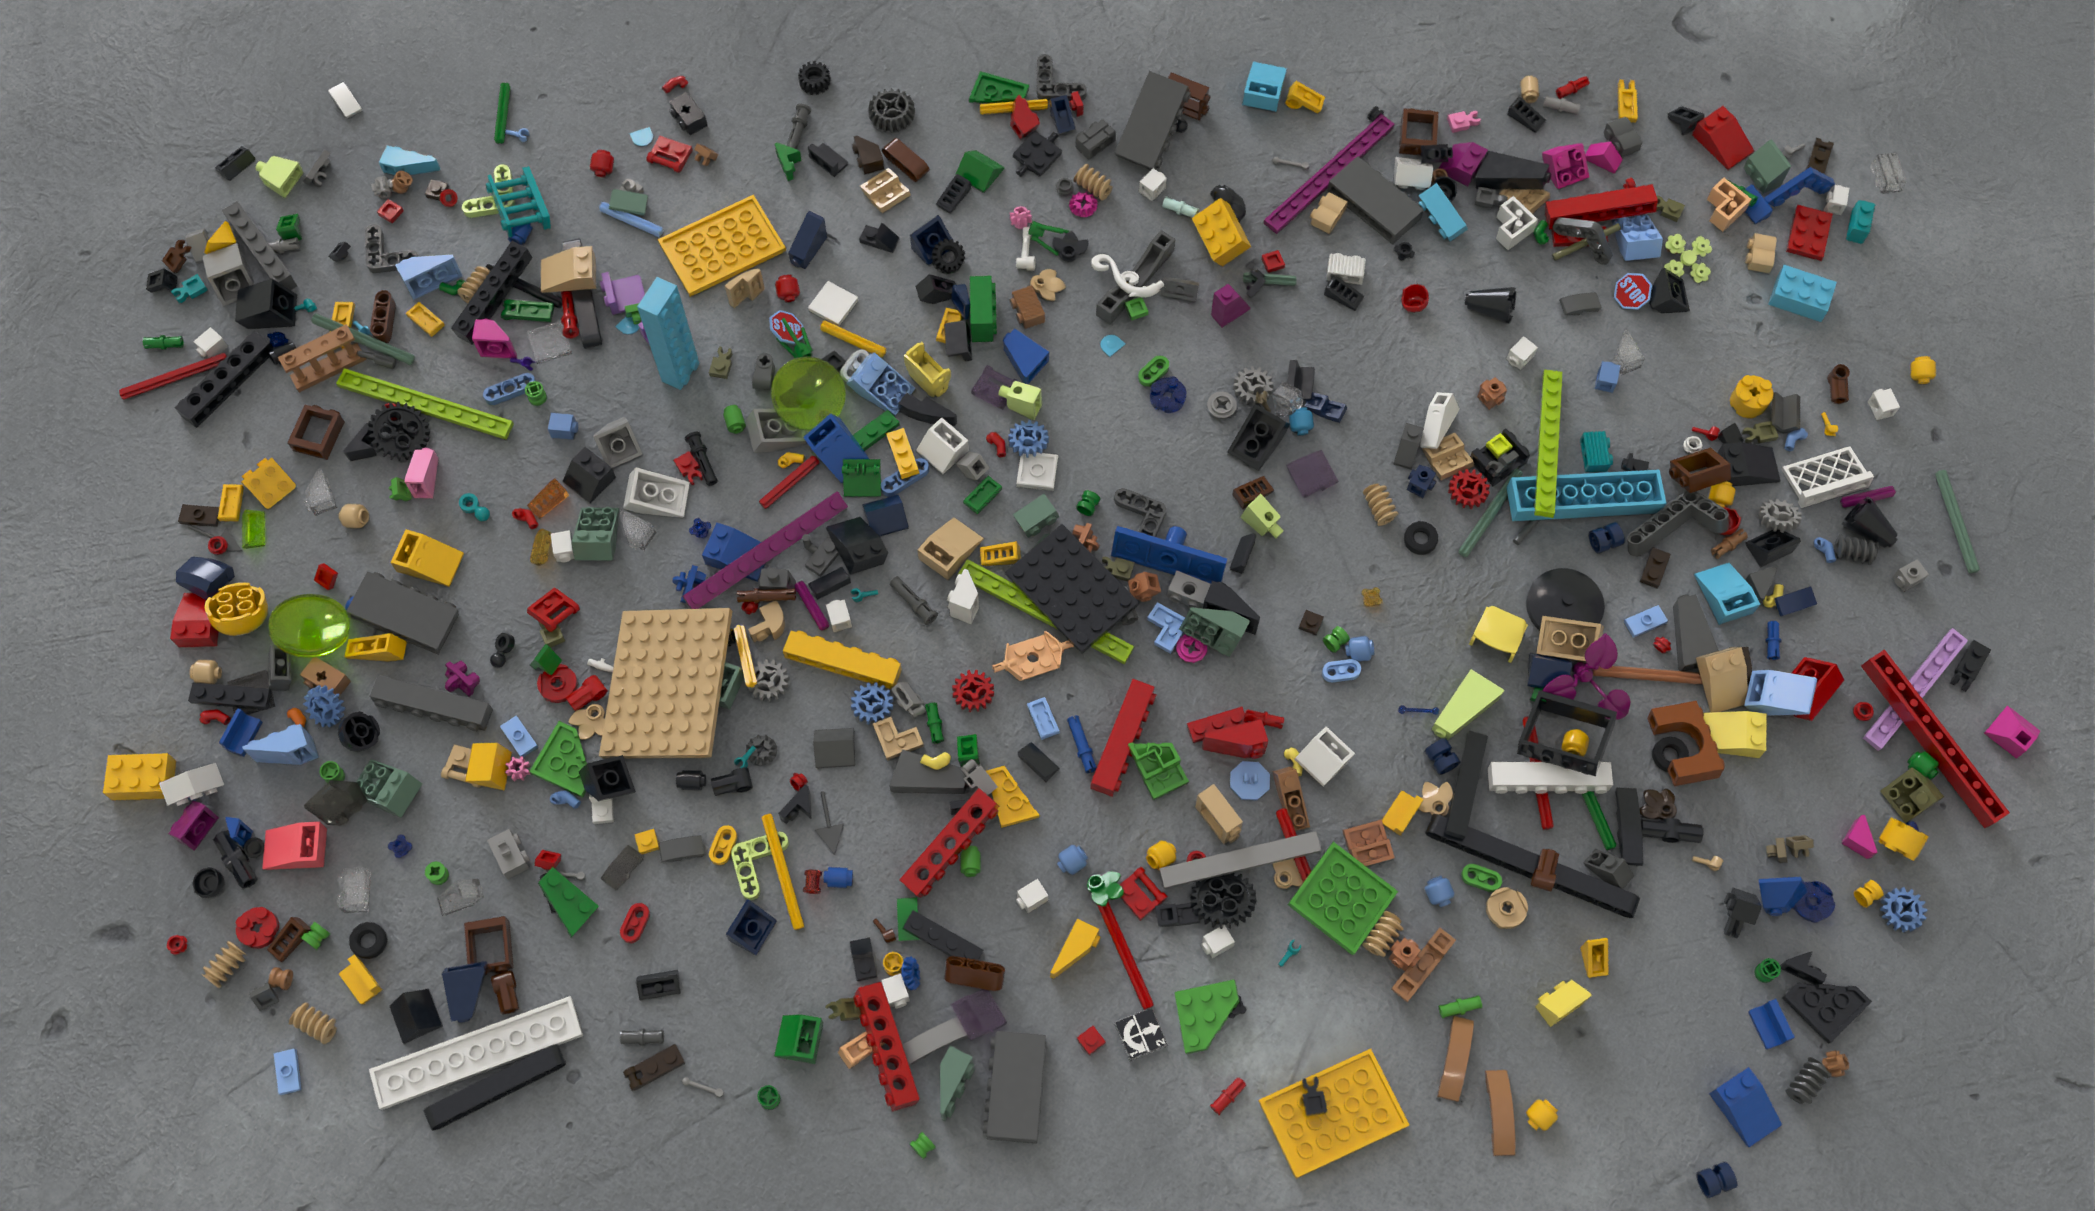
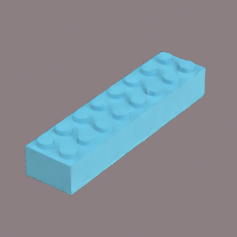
(668, 333)
(1591, 495)

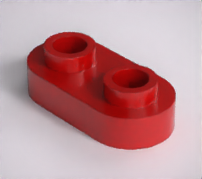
(634, 923)

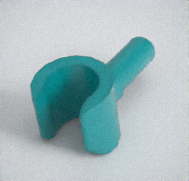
(308, 304)
(862, 594)
(745, 757)
(1290, 951)

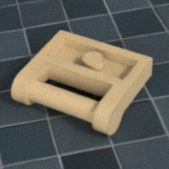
(459, 758)

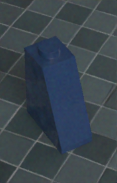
(808, 240)
(463, 989)

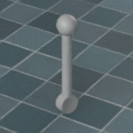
(1305, 165)
(580, 875)
(718, 1092)

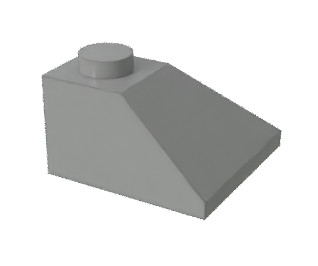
(617, 443)

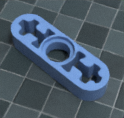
(502, 386)
(903, 484)

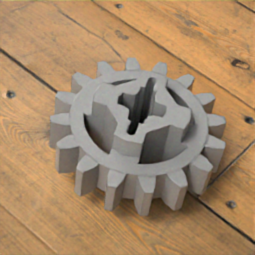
(1259, 380)
(1780, 515)
(774, 674)

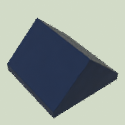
(927, 237)
(886, 515)
(1545, 668)
(750, 927)

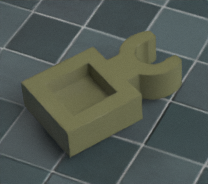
(1670, 209)
(721, 366)
(1762, 432)
(1120, 568)
(551, 638)
(845, 1009)

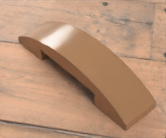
(1429, 958)
(1456, 1058)
(1501, 1112)

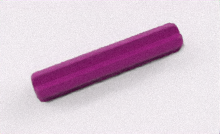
(1876, 494)
(811, 605)

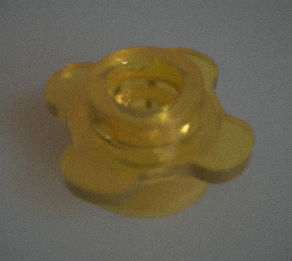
(1371, 601)

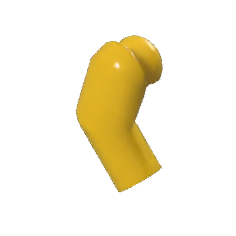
(790, 458)

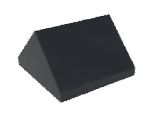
(1772, 546)
(415, 1014)

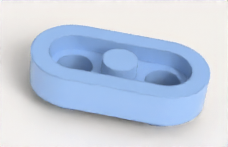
(1340, 669)

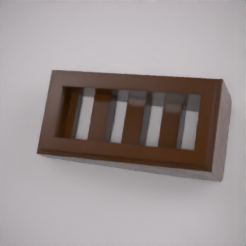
(1244, 502)
(284, 934)

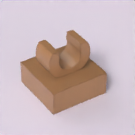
(706, 153)

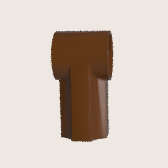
(1839, 385)
(1544, 874)
(504, 986)

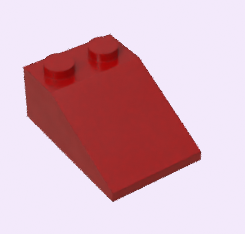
(1723, 137)
(192, 625)
(1239, 741)

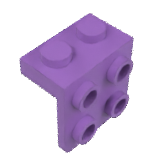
(621, 292)

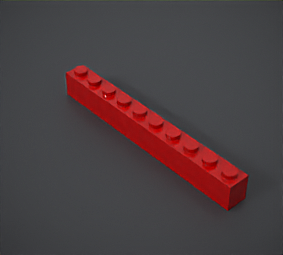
(1935, 739)

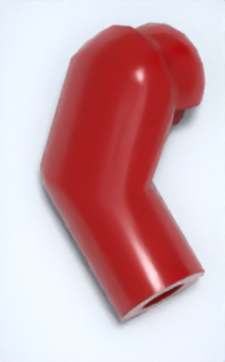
(673, 82)
(525, 515)

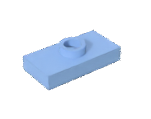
(1645, 621)
(1043, 718)
(519, 736)
(287, 1071)

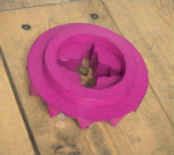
(1088, 209)
(1187, 641)

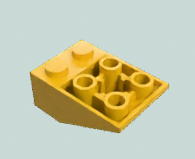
(426, 558)

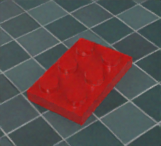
(1809, 232)

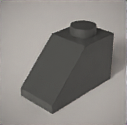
(1408, 446)

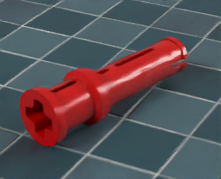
(568, 298)

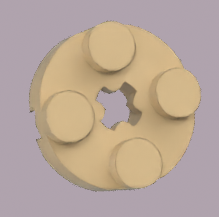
(1502, 918)

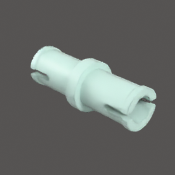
(1180, 207)

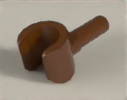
(888, 935)

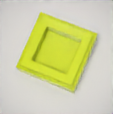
(1499, 445)

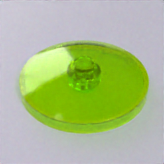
(807, 392)
(309, 625)

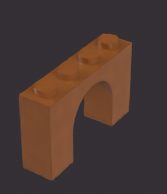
(1688, 719)

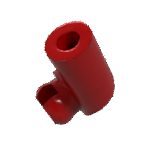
(995, 438)
(208, 715)

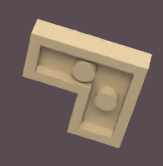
(892, 742)

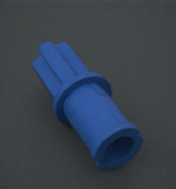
(1773, 640)

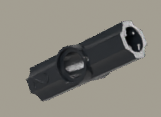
(1672, 830)
(235, 859)

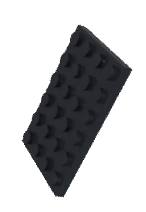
(1072, 588)

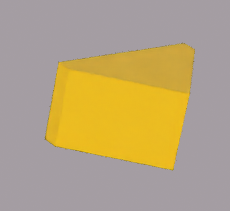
(220, 239)
(1595, 957)

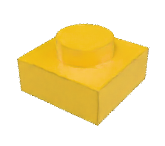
(647, 841)

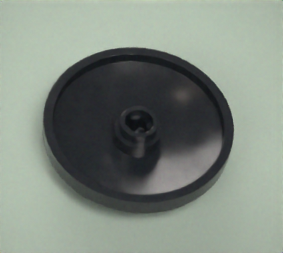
(1565, 595)

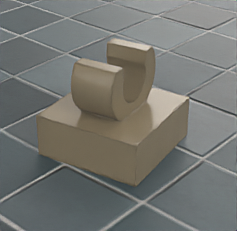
(1799, 842)
(1778, 850)

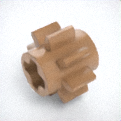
(1836, 1063)

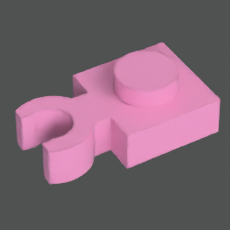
(1461, 121)

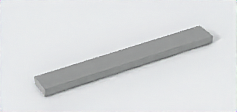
(1240, 860)

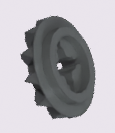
(765, 756)

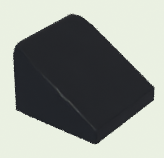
(1730, 435)

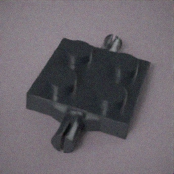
(1037, 153)

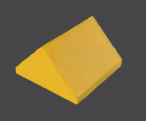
(488, 765)

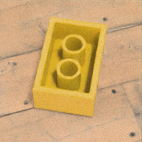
(1221, 232)
(137, 776)

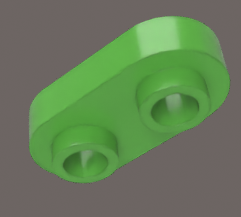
(1150, 370)
(1481, 876)

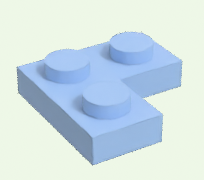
(1170, 624)

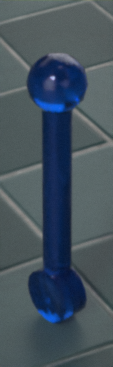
(1402, 709)

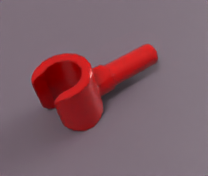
(1712, 434)

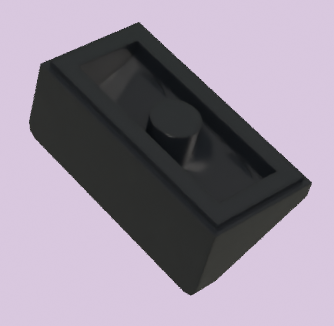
(235, 163)
(1243, 553)
(829, 583)
(1038, 761)
(658, 984)

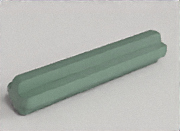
(1272, 279)

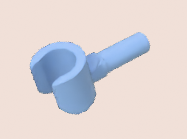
(523, 131)

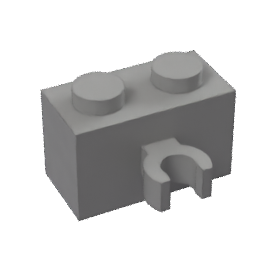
(508, 853)

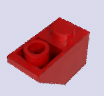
(1022, 118)

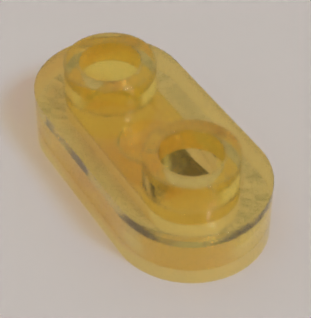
(540, 547)

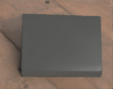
(834, 748)

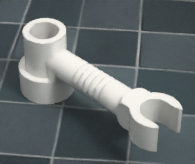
(1026, 262)

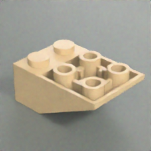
(949, 547)

